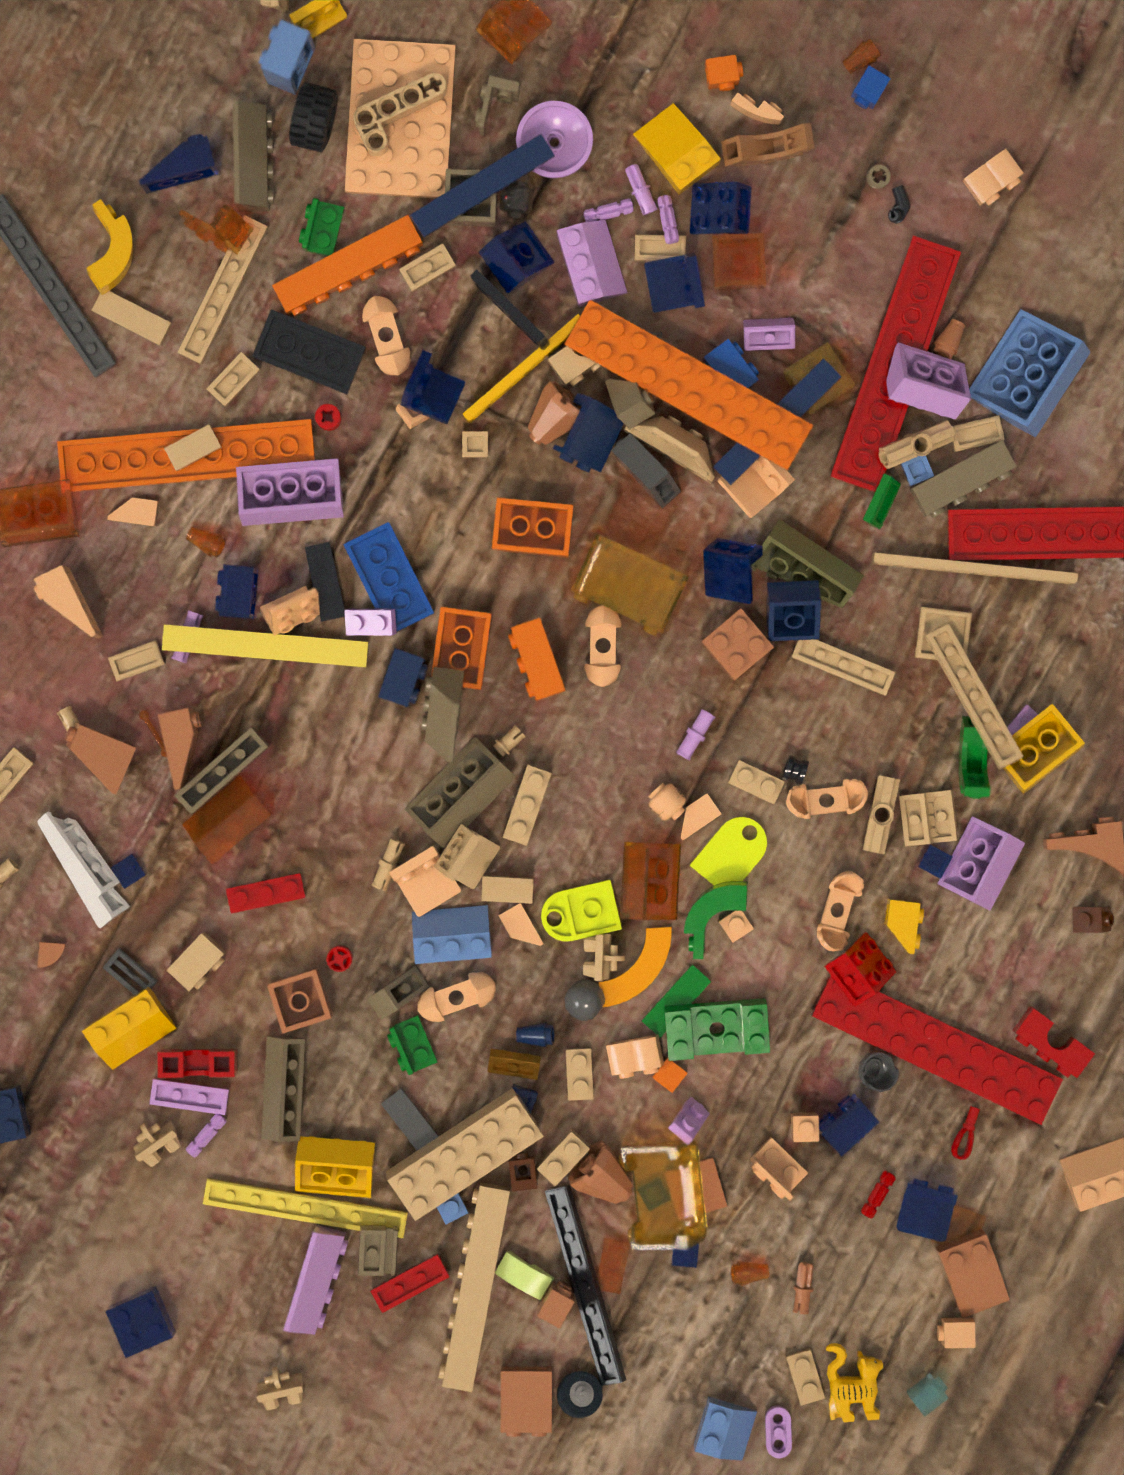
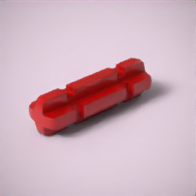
(878, 1194)

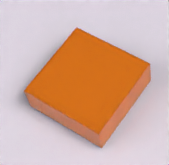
(670, 1075)

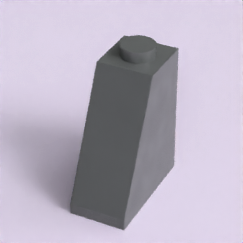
(646, 470)

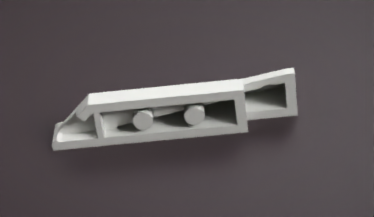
(85, 868)

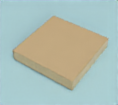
(933, 619)

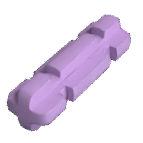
(609, 210)
(668, 219)
(206, 1135)

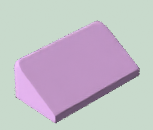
(769, 334)

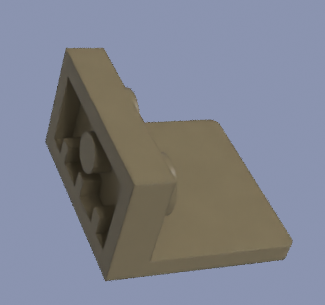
(503, 89)

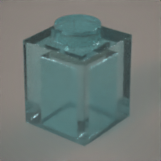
(928, 1393)

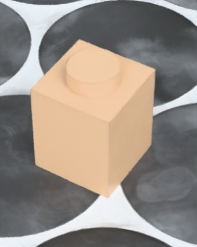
(805, 1127)
(957, 1332)

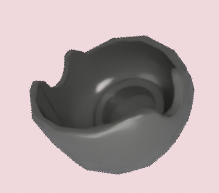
(584, 1000)
(878, 1071)

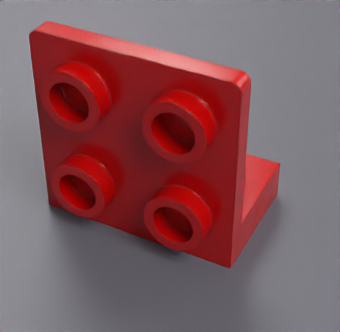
(861, 970)

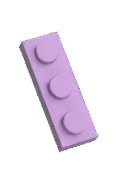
(189, 1096)

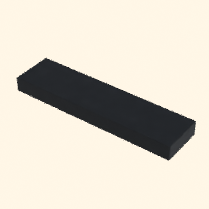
(509, 310)

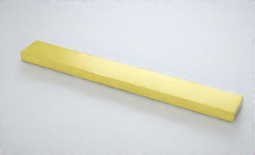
(264, 646)
(300, 1206)

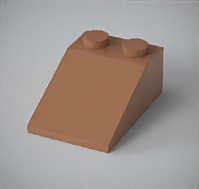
(180, 740)
(972, 1273)

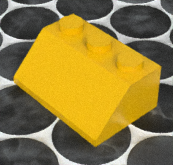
(1045, 745)
(129, 1028)
(334, 1166)

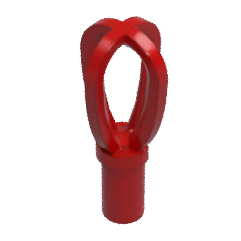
(967, 1126)

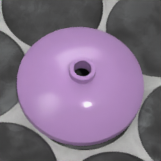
(559, 122)

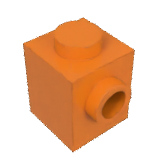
(723, 72)

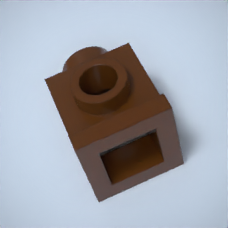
(523, 1181)

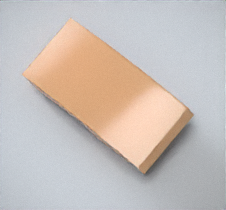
(765, 113)

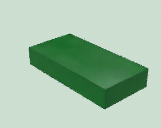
(882, 501)

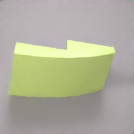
(524, 1276)

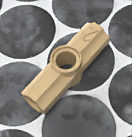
(904, 448)
(885, 797)

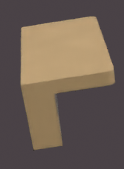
(507, 889)

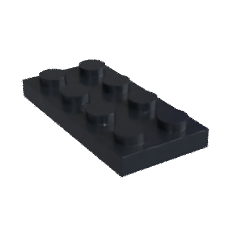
(309, 352)

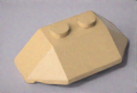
(676, 444)

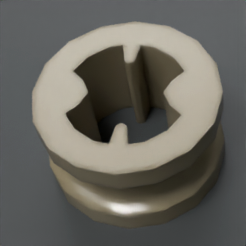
(875, 169)

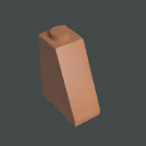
(101, 754)

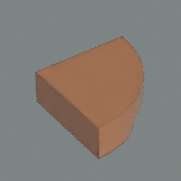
(49, 953)

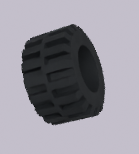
(313, 117)

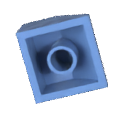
(724, 1430)

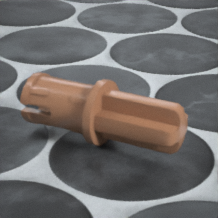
(803, 1288)

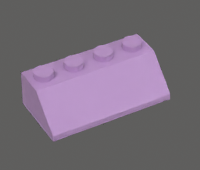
(289, 492)
(315, 1280)

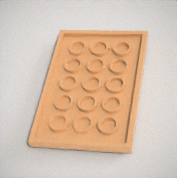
(418, 142)

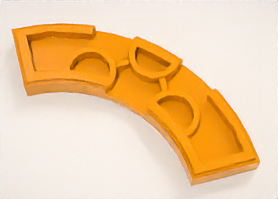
(643, 971)

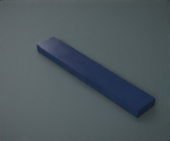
(482, 185)
(797, 402)

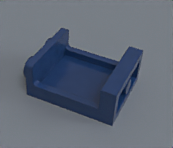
(591, 435)

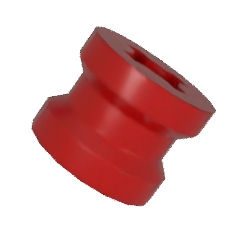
(331, 415)
(336, 960)

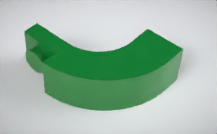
(972, 762)
(718, 898)

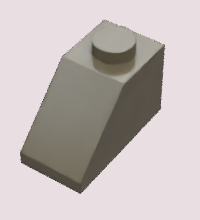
(630, 402)
(398, 992)

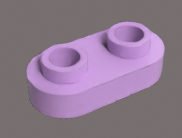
(778, 1430)

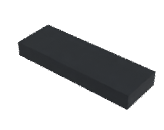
(325, 581)

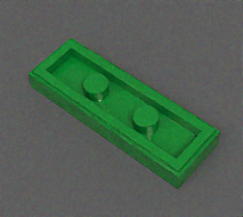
(683, 992)

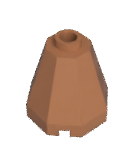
(553, 414)
(601, 1175)

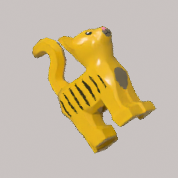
(852, 1389)

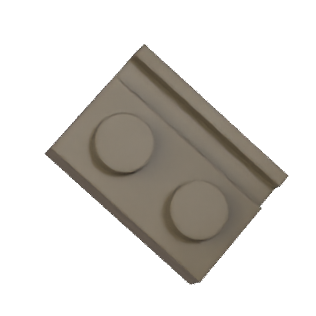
(377, 1250)

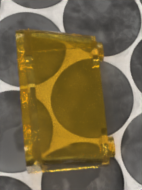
(629, 584)
(666, 1195)

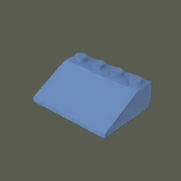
(1029, 372)

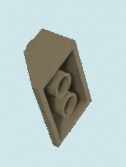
(443, 710)

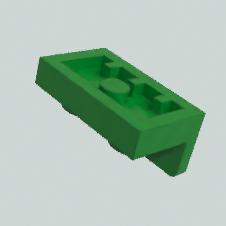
(322, 227)
(412, 1045)

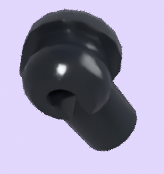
(901, 207)

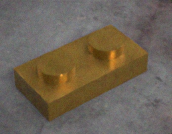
(514, 1064)

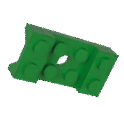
(743, 1021)

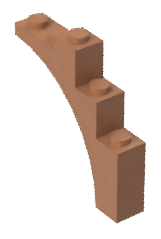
(1104, 843)

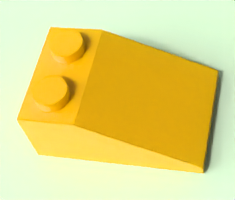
(677, 148)

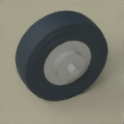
(579, 1394)

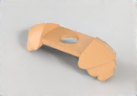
(392, 356)
(602, 666)
(847, 798)
(831, 929)
(477, 990)

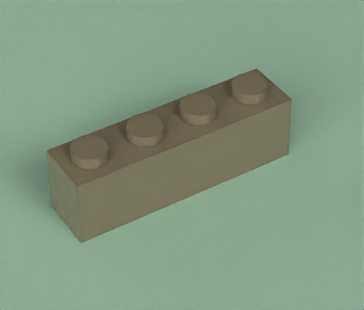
(963, 478)
(222, 770)
(283, 1088)

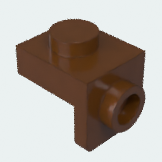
(1092, 919)

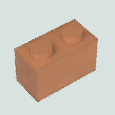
(556, 1303)

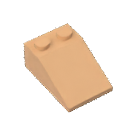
(63, 594)

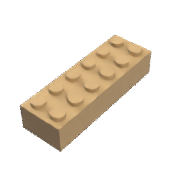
(464, 1154)

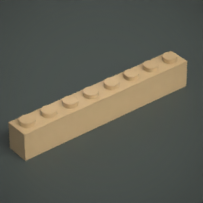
(476, 1286)

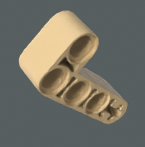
(402, 109)

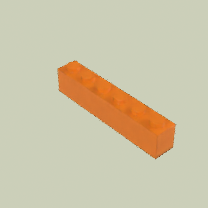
(348, 265)

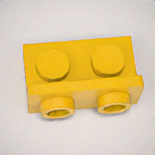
(318, 16)

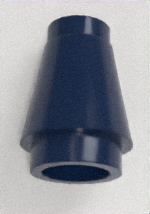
(536, 1034)

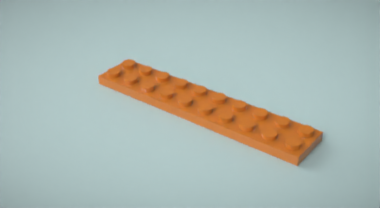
(689, 385)
(144, 462)

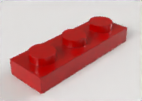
(265, 893)
(410, 1283)

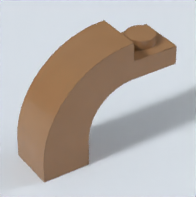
(768, 148)

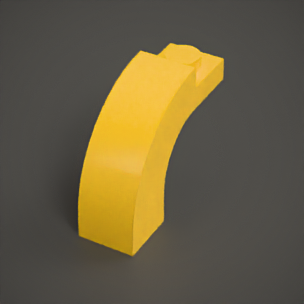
(114, 265)

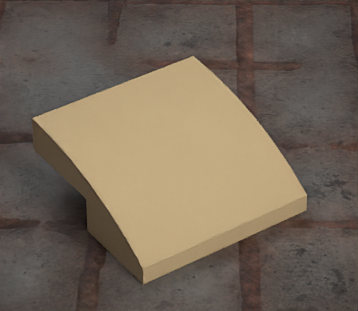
(928, 818)

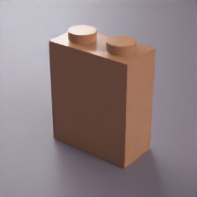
(526, 1400)

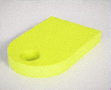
(729, 854)
(584, 912)

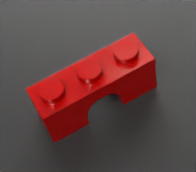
(1070, 1057)
(192, 1062)

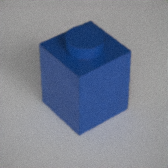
(870, 88)

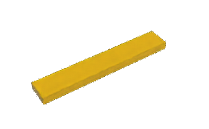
(519, 372)

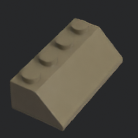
(251, 156)
(460, 792)

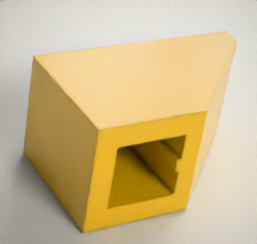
(903, 920)

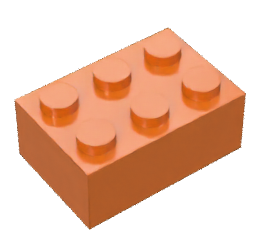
(532, 527)
(463, 644)
(536, 659)

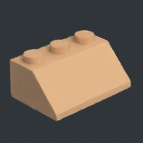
(1095, 1174)

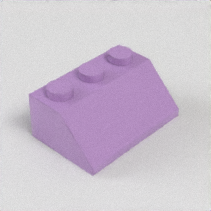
(591, 262)
(928, 381)
(981, 863)

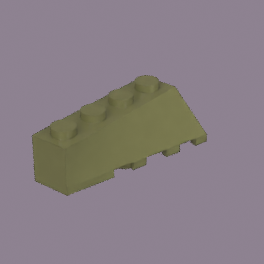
(797, 558)

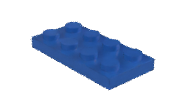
(388, 575)

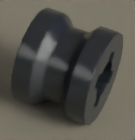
(795, 769)

